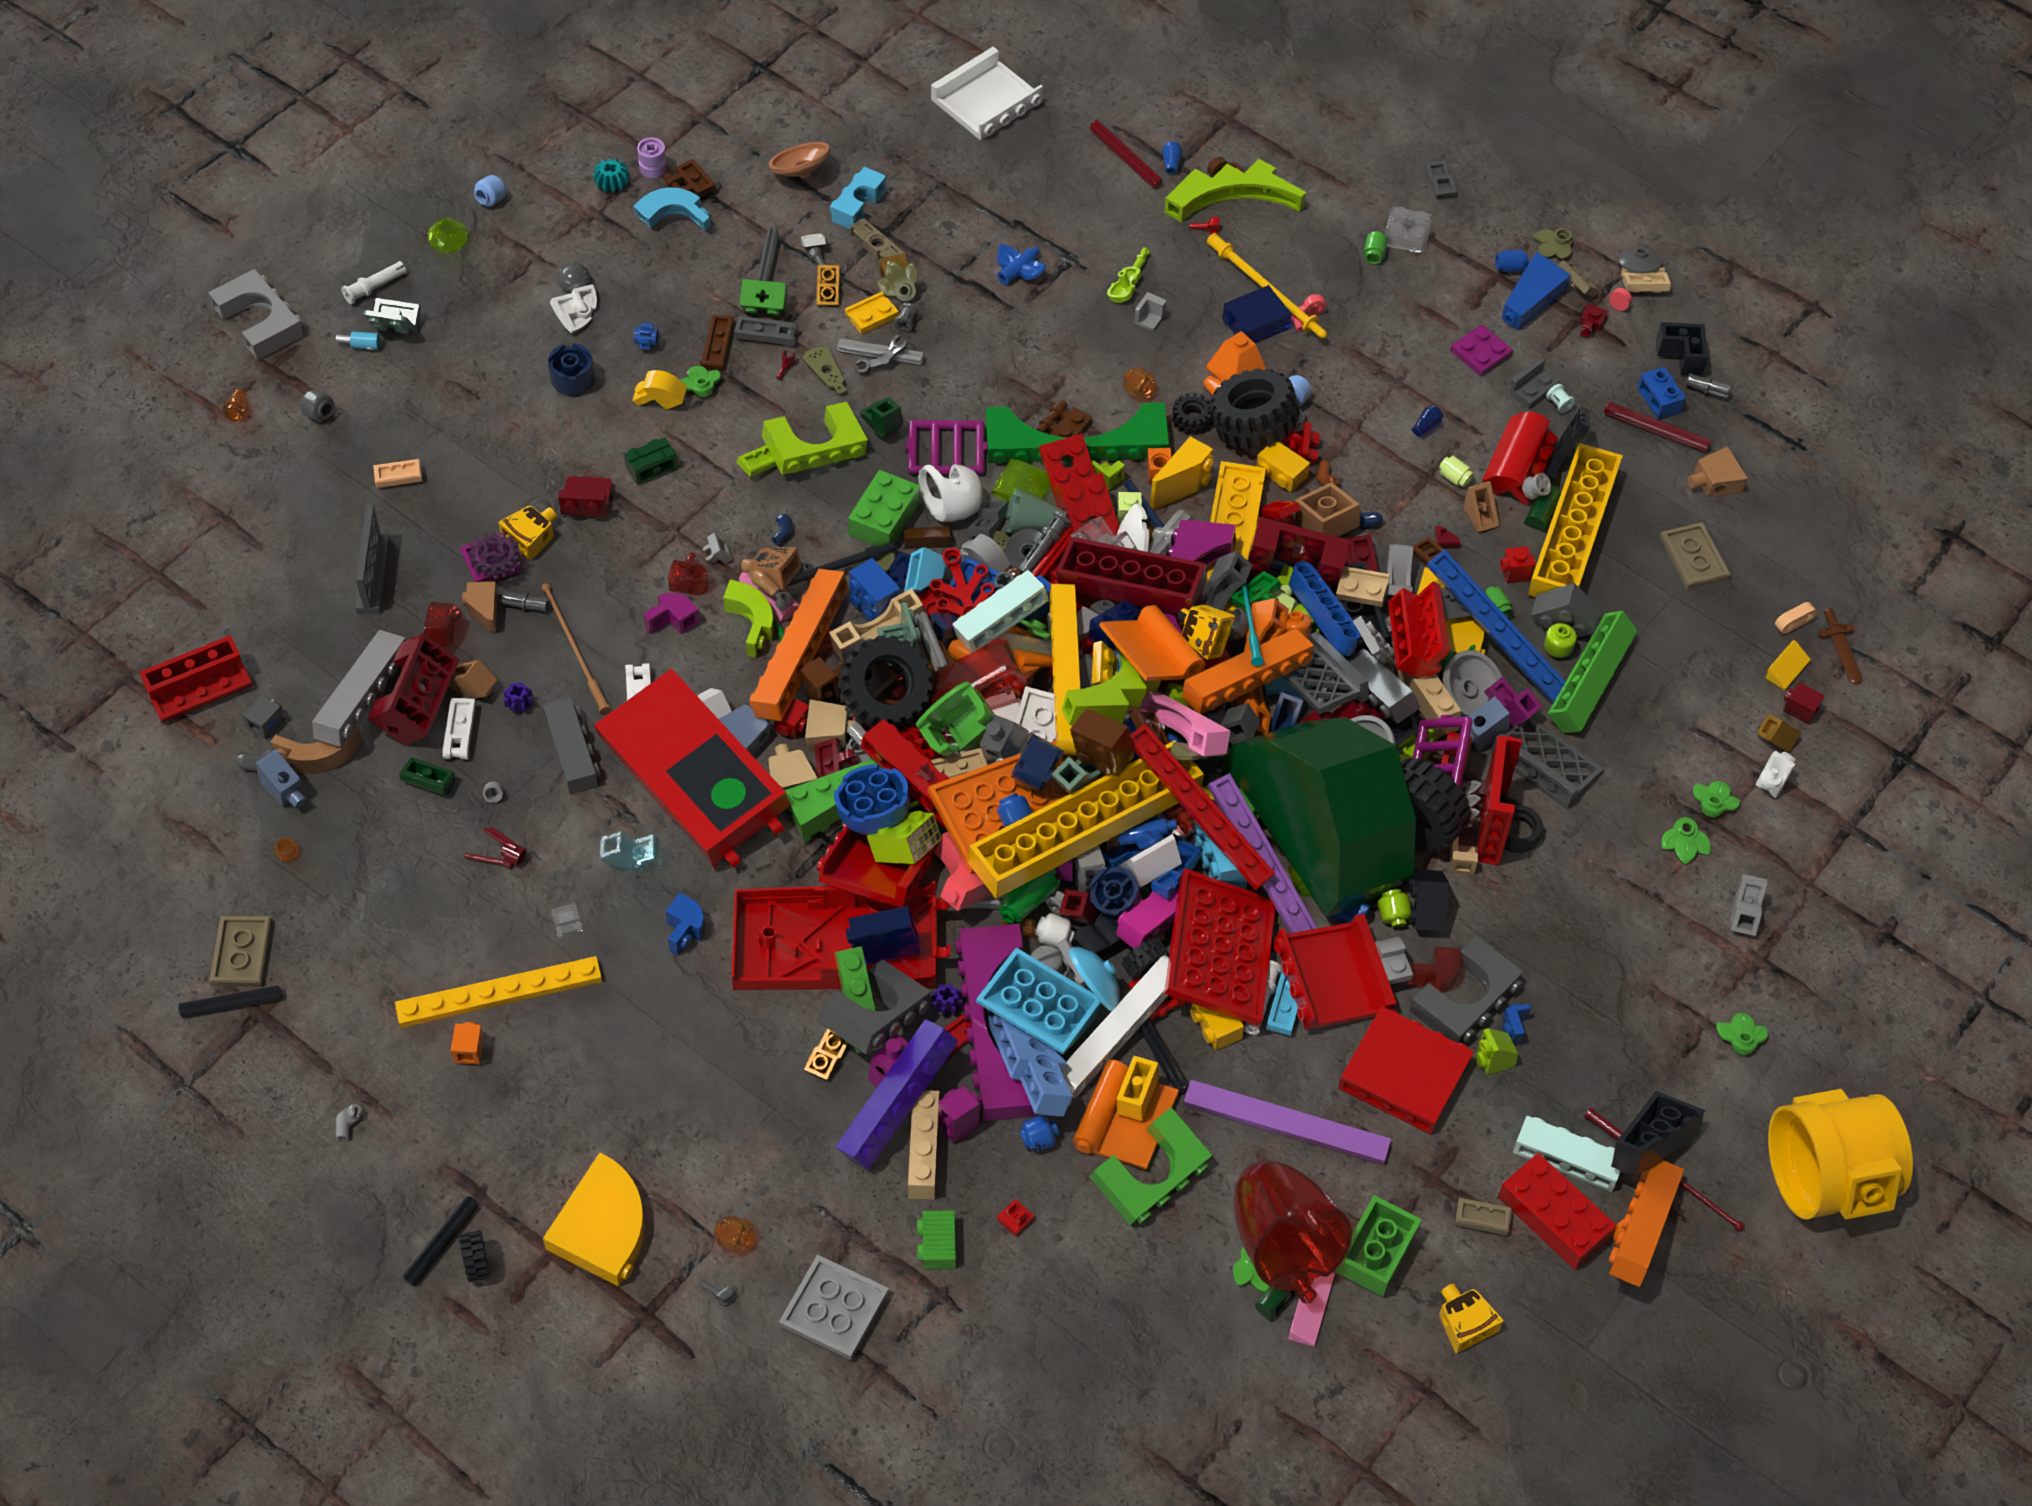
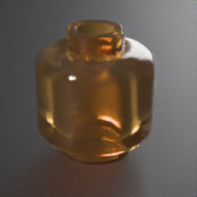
(1139, 382)
(735, 1234)

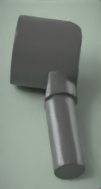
(723, 1296)

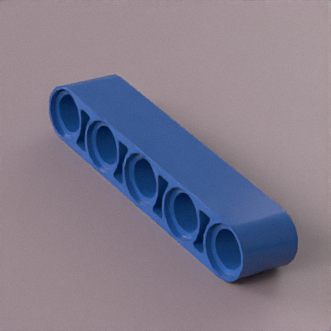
(1324, 608)

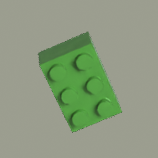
(884, 509)
(1379, 1245)

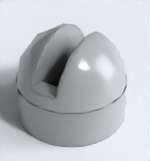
(488, 793)

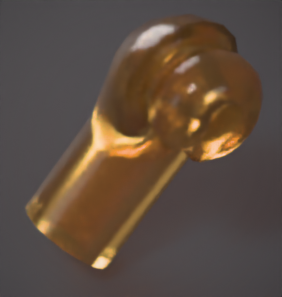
(1027, 925)

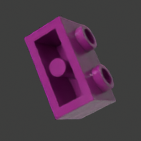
(958, 1113)

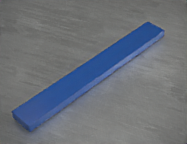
(1497, 625)

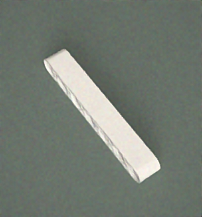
(1116, 1028)

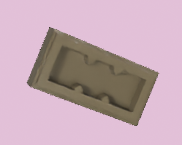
(1578, 279)
(1483, 1216)

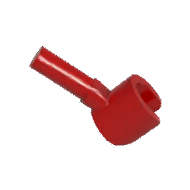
(1212, 227)

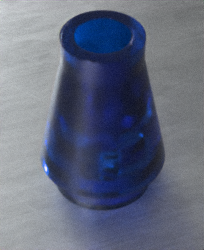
(1429, 419)

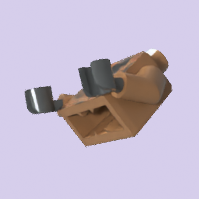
(774, 571)

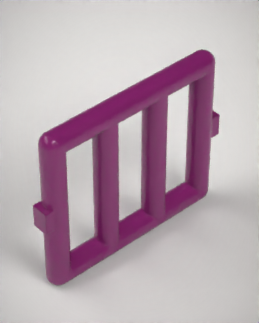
(935, 426)
(1460, 745)

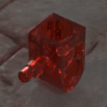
(688, 576)

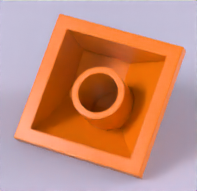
(1235, 356)

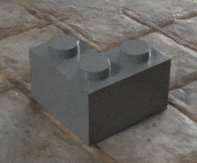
(1566, 606)

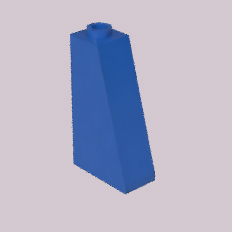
(1535, 290)

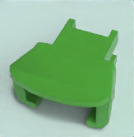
(963, 714)

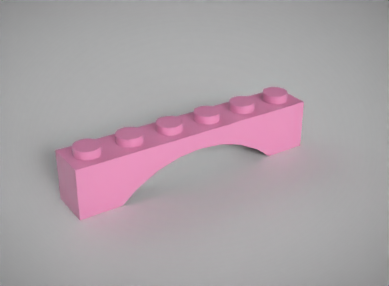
(1200, 732)

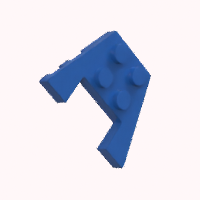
(1168, 882)

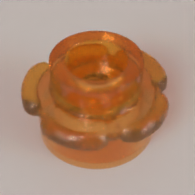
(284, 844)

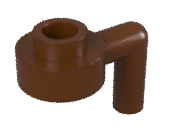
(1218, 163)

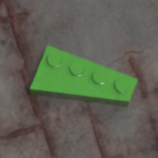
(814, 802)

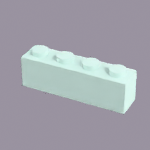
(1000, 611)
(1568, 1152)

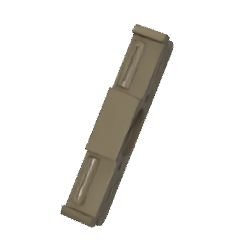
(869, 234)

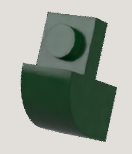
(883, 416)

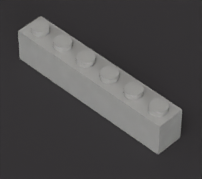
(358, 690)

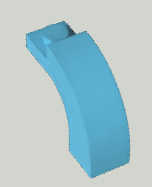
(671, 201)

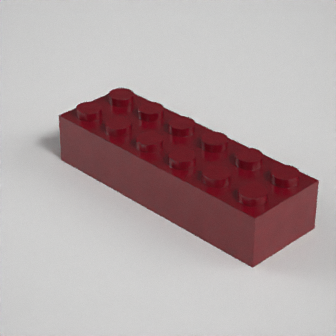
(1132, 575)

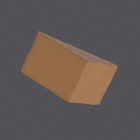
(1481, 507)

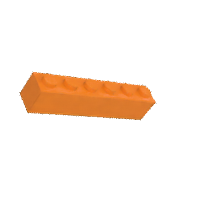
(1239, 676)
(1645, 1223)

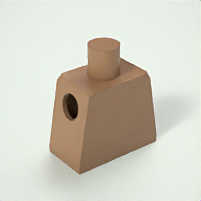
(1718, 474)

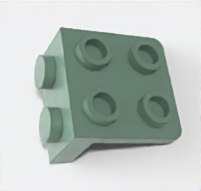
(394, 315)
(904, 630)

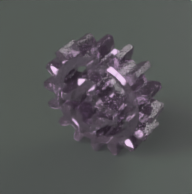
(494, 554)

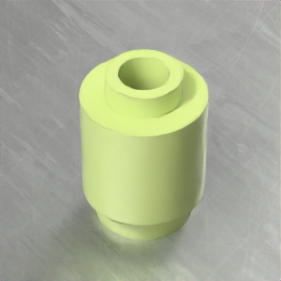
(1456, 471)

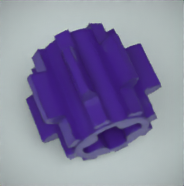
(518, 697)
(946, 999)

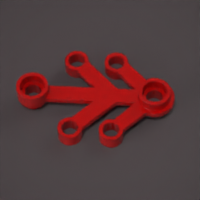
(962, 592)

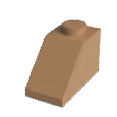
(482, 603)
(472, 680)

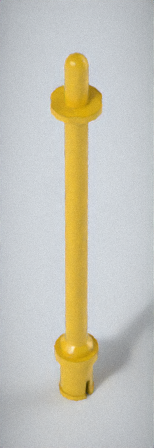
(1226, 250)

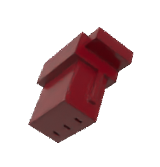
(925, 772)

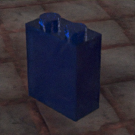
(1257, 314)
(884, 935)

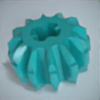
(611, 175)

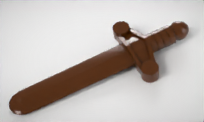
(1837, 633)

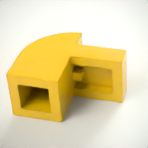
(660, 387)

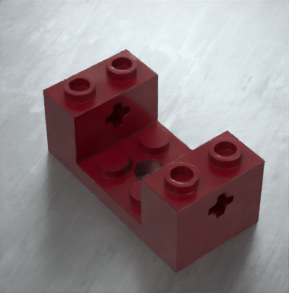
(1280, 541)
(408, 709)

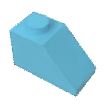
(923, 568)

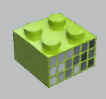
(907, 840)

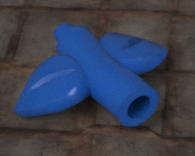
(1018, 264)
(1147, 833)

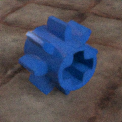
(646, 336)

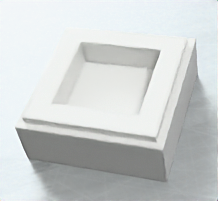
(813, 240)

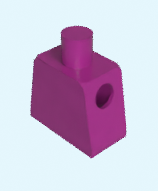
(885, 1058)

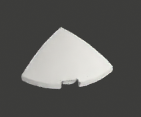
(575, 308)
(1135, 527)

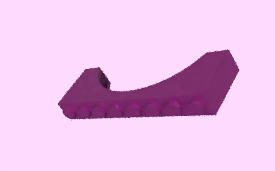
(1204, 544)
(982, 955)

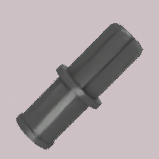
(1708, 386)
(525, 601)

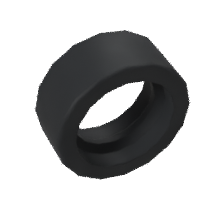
(1529, 816)

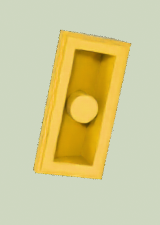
(1788, 666)

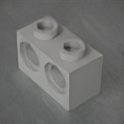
(1086, 867)

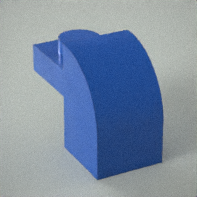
(687, 919)

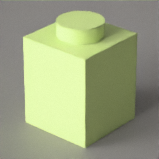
(1125, 502)

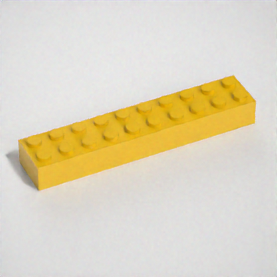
(1072, 826)

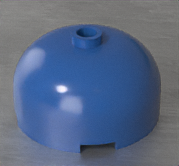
(872, 799)

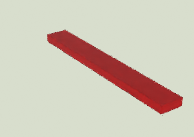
(1201, 807)

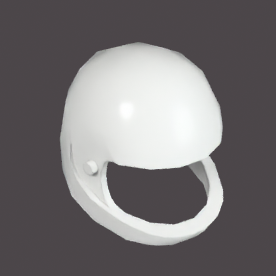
(960, 493)

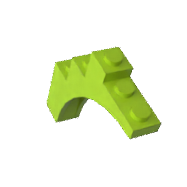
(1228, 184)
(1110, 697)

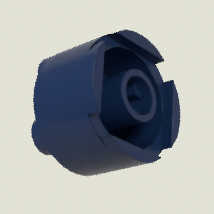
(571, 369)
(1037, 763)

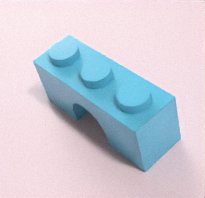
(865, 186)

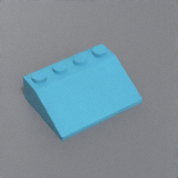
(1040, 1001)

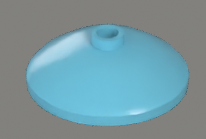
(1097, 975)

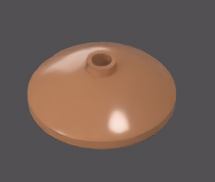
(800, 159)

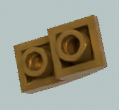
(828, 285)
(827, 1055)

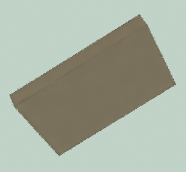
(1694, 555)
(241, 951)

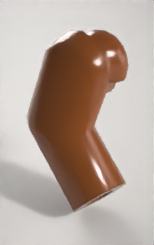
(1323, 474)

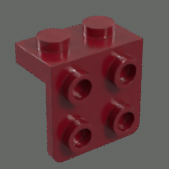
(585, 496)

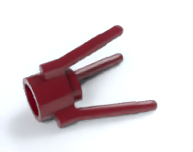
(511, 851)

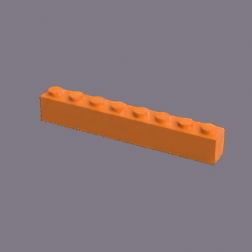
(799, 644)

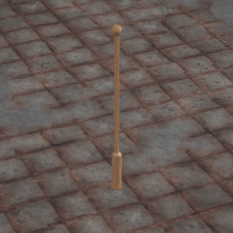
(604, 708)

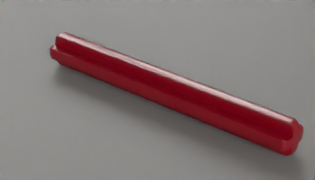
(1126, 154)
(1657, 426)

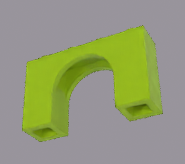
(796, 455)

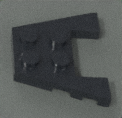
(1565, 447)

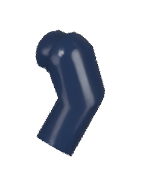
(1370, 519)
(785, 529)

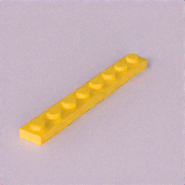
(498, 992)

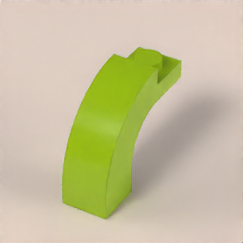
(753, 605)

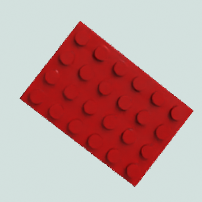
(1220, 947)

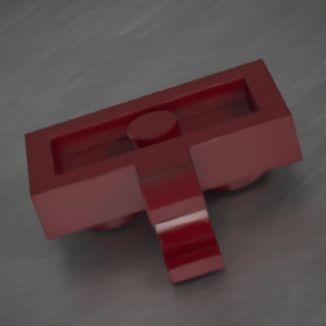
(830, 759)

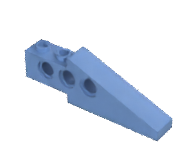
(1034, 1064)

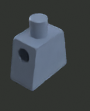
(1488, 723)
(746, 728)
(280, 780)

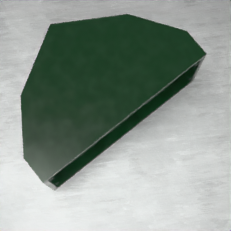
(1333, 807)

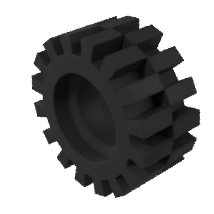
(1188, 423)
(1143, 957)
(474, 1256)

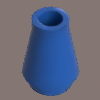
(1172, 155)

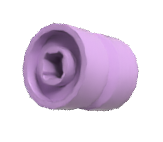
(652, 157)

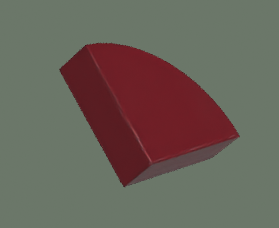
(1445, 538)

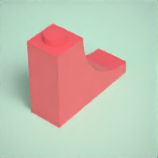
(962, 886)

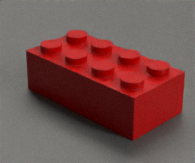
(1556, 1211)

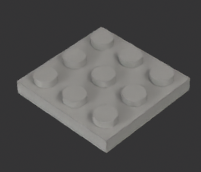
(834, 1307)

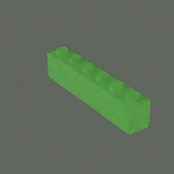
(1592, 672)

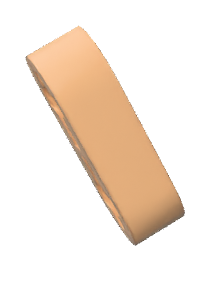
(1795, 617)

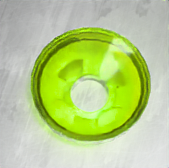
(447, 240)

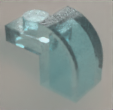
(627, 854)

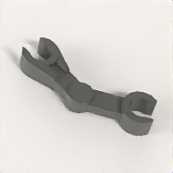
(885, 359)

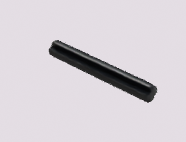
(230, 1001)
(1163, 1056)
(440, 1241)

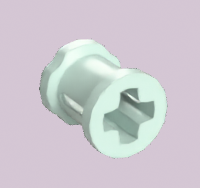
(1560, 398)

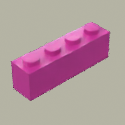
(1147, 919)

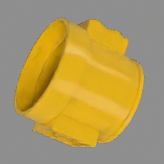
(1839, 1154)

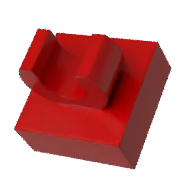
(1015, 1217)

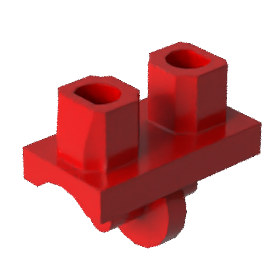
(1300, 442)

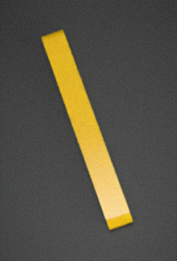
(1064, 657)

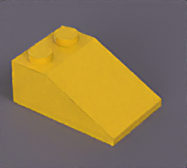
(1182, 474)

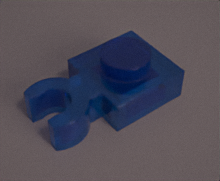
(899, 569)

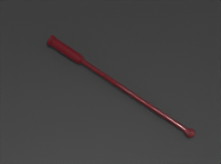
(1613, 1131)

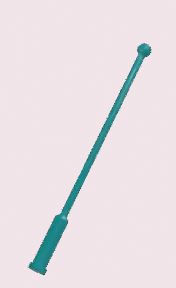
(1257, 659)

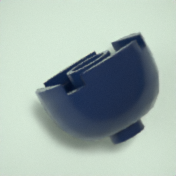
(1114, 891)

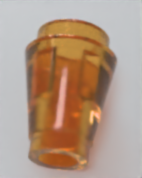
(236, 405)

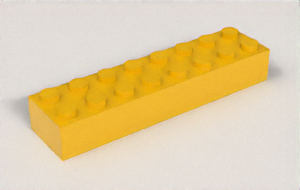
(1576, 519)

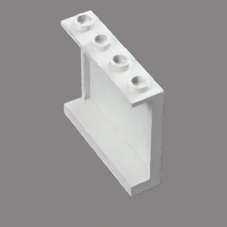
(984, 94)

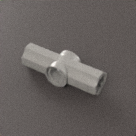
(1163, 537)

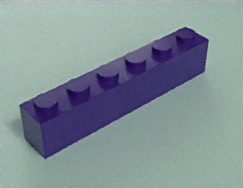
(896, 1094)

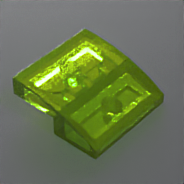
(1023, 477)

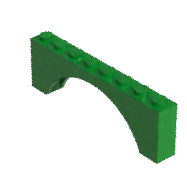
(1014, 439)

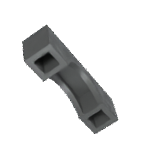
(1227, 576)

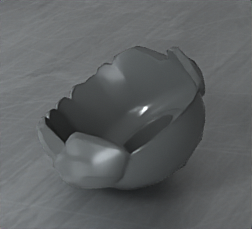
(573, 276)
(1239, 626)

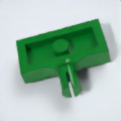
(1258, 590)

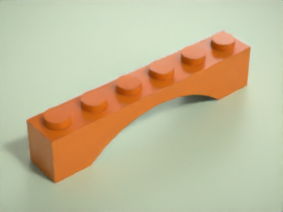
(1269, 622)

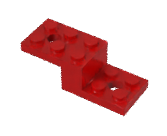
(1077, 488)

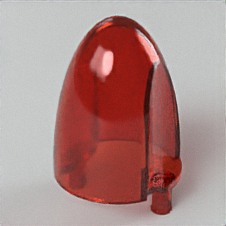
(1289, 1227)

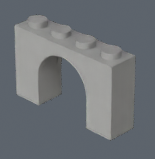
(254, 291)

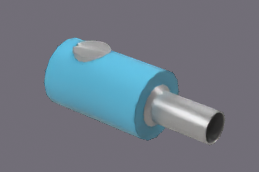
(361, 340)

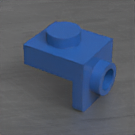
(1512, 1022)

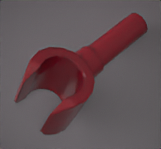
(786, 362)

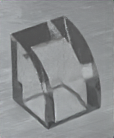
(566, 919)

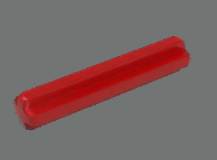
(1053, 554)

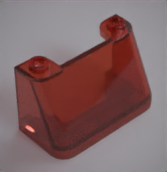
(986, 669)

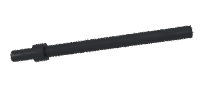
(870, 552)

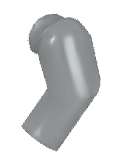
(345, 1120)

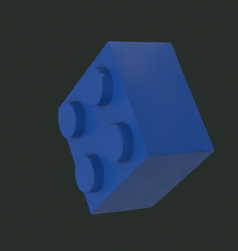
(871, 589)

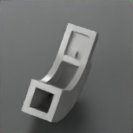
(1399, 567)

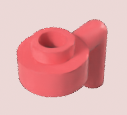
(1312, 305)

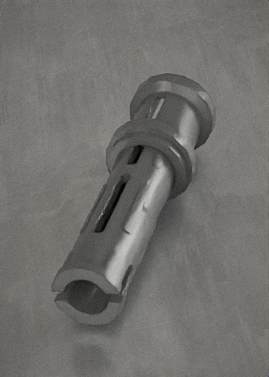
(1050, 534)

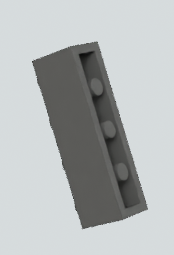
(1385, 689)
(570, 745)

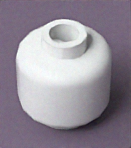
(1053, 930)

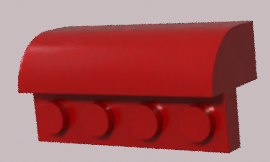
(1520, 454)
(1419, 631)
(195, 678)

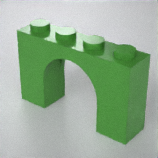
(1135, 1198)

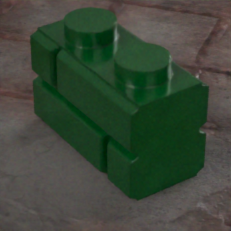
(650, 460)

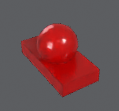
(1280, 511)

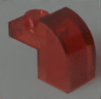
(440, 622)
(1442, 971)

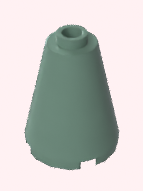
(1028, 512)

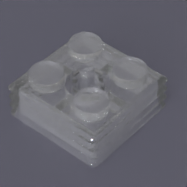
(1408, 229)

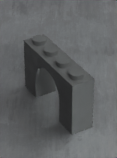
(1460, 1020)
(870, 1028)

